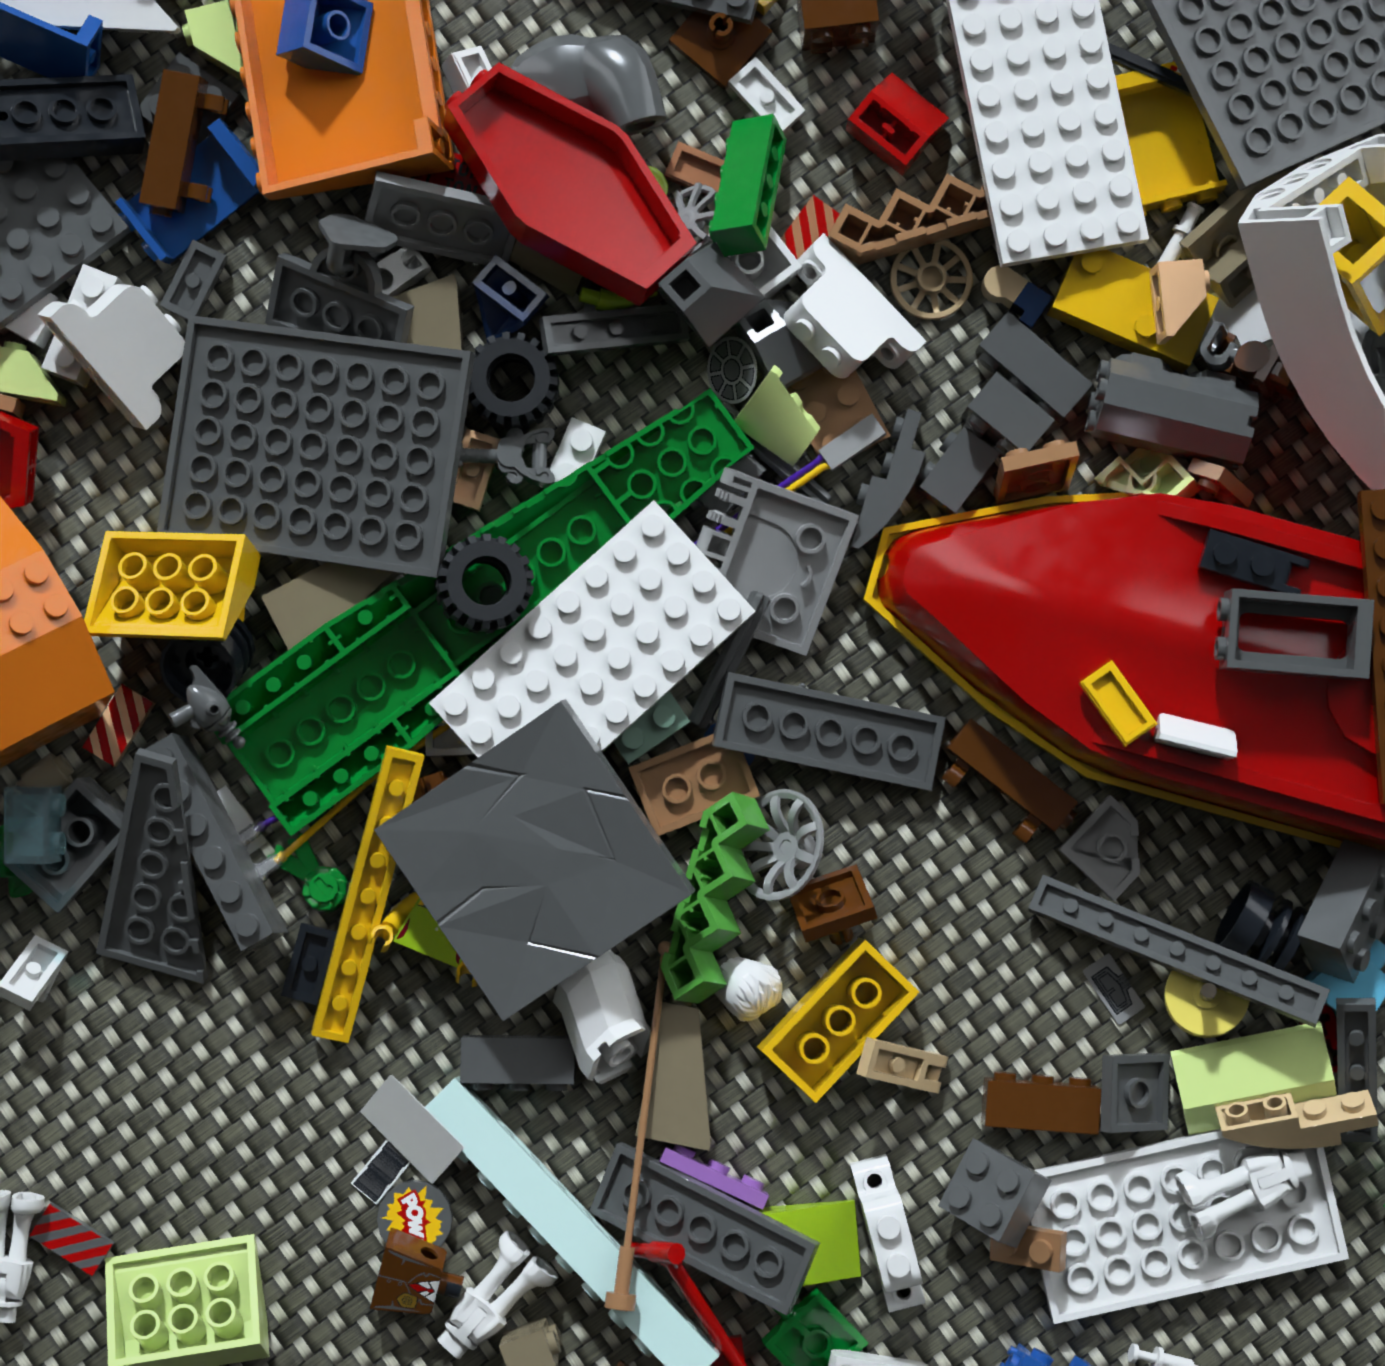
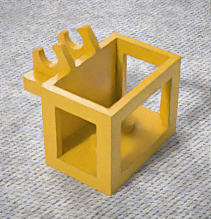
(1365, 252)

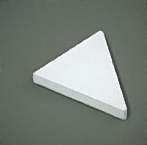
(119, 15)

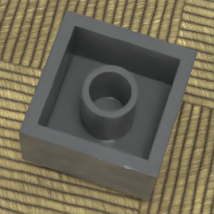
(1005, 417)
(994, 1193)

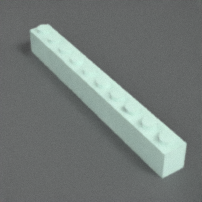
(568, 1227)

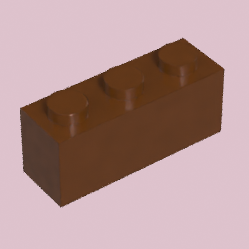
(1041, 1103)

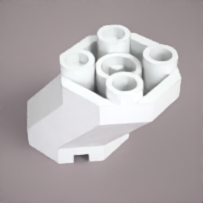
(603, 1017)

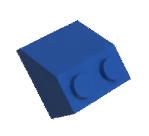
(325, 34)

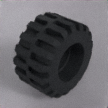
(530, 408)
(500, 556)

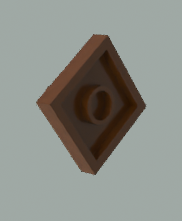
(719, 44)
(833, 905)

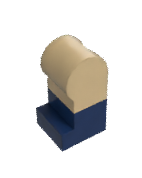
(1015, 293)

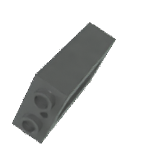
(1352, 611)

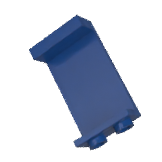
(47, 47)
(219, 163)

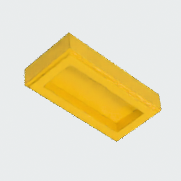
(1118, 703)

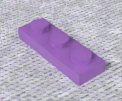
(715, 1174)

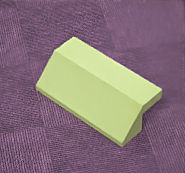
(1251, 1069)

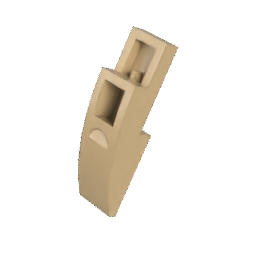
(1290, 1125)

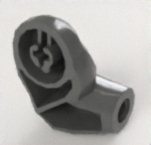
(600, 74)

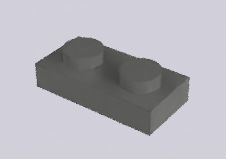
(193, 280)

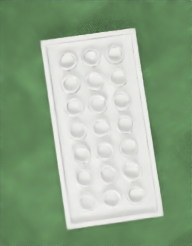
(1047, 127)
(602, 639)
(1135, 1236)

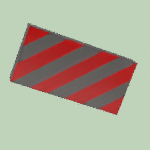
(72, 1239)

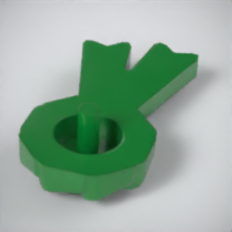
(323, 886)

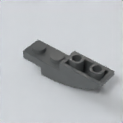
(884, 496)

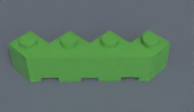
(704, 918)

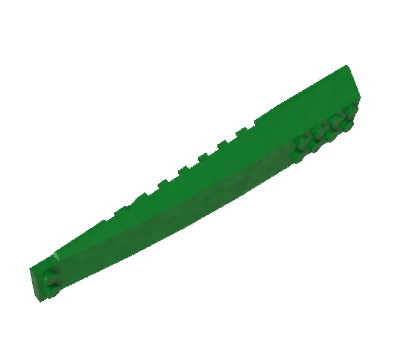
(367, 677)

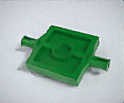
(812, 1332)

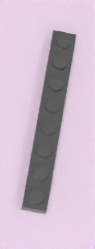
(1179, 951)

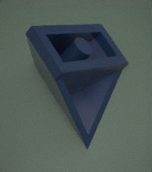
(506, 298)

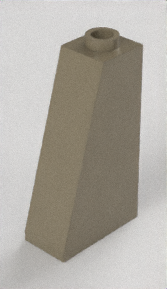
(436, 314)
(320, 596)
(678, 1084)

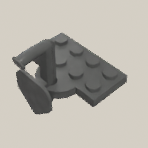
(340, 286)

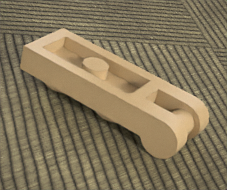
(901, 1065)

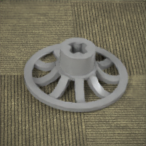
(788, 846)

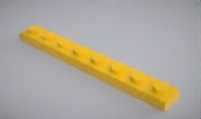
(365, 899)

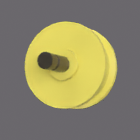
(1202, 1007)

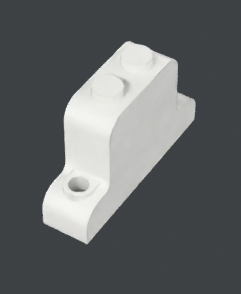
(845, 316)
(121, 346)
(888, 1233)

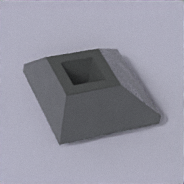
(709, 293)
(775, 344)

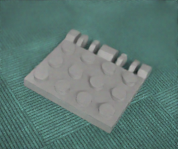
(782, 549)

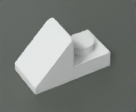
(33, 973)

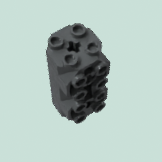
(1172, 413)

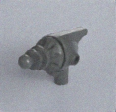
(207, 709)

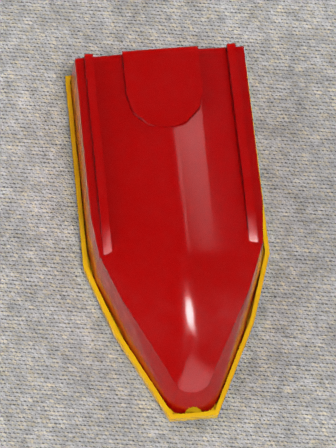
(1057, 586)

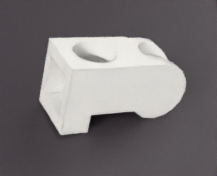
(402, 270)

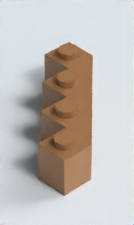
(910, 222)

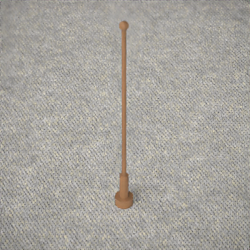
(620, 1297)

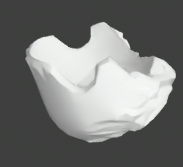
(750, 988)

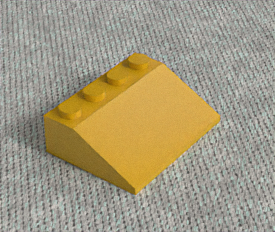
(171, 585)

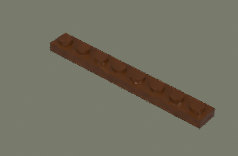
(1372, 539)

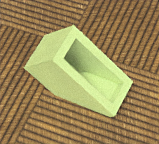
(212, 34)
(24, 378)

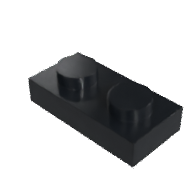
(309, 963)

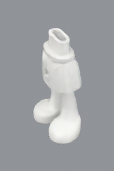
(1266, 1179)
(15, 1266)
(477, 1314)

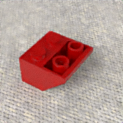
(895, 123)

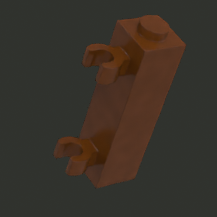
(175, 141)
(1012, 777)

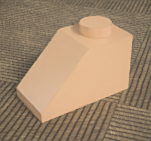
(1176, 293)

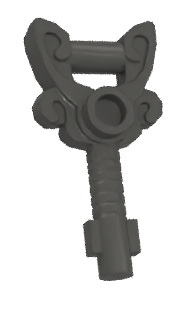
(509, 458)

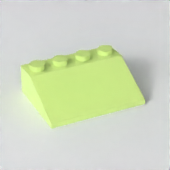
(187, 1305)

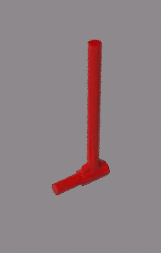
(672, 1256)

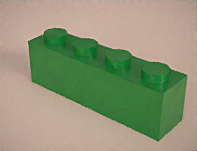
(748, 185)

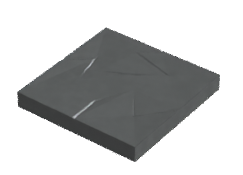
(534, 859)

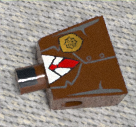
(412, 1275)

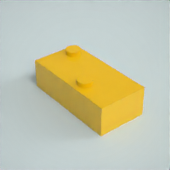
(1114, 302)
(834, 1018)

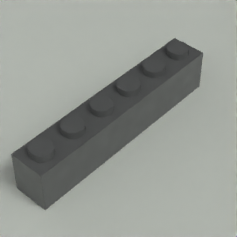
(221, 852)

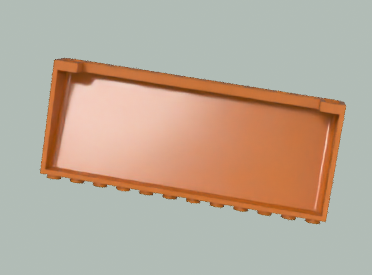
(340, 128)

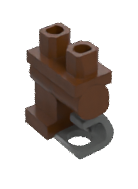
(1251, 363)

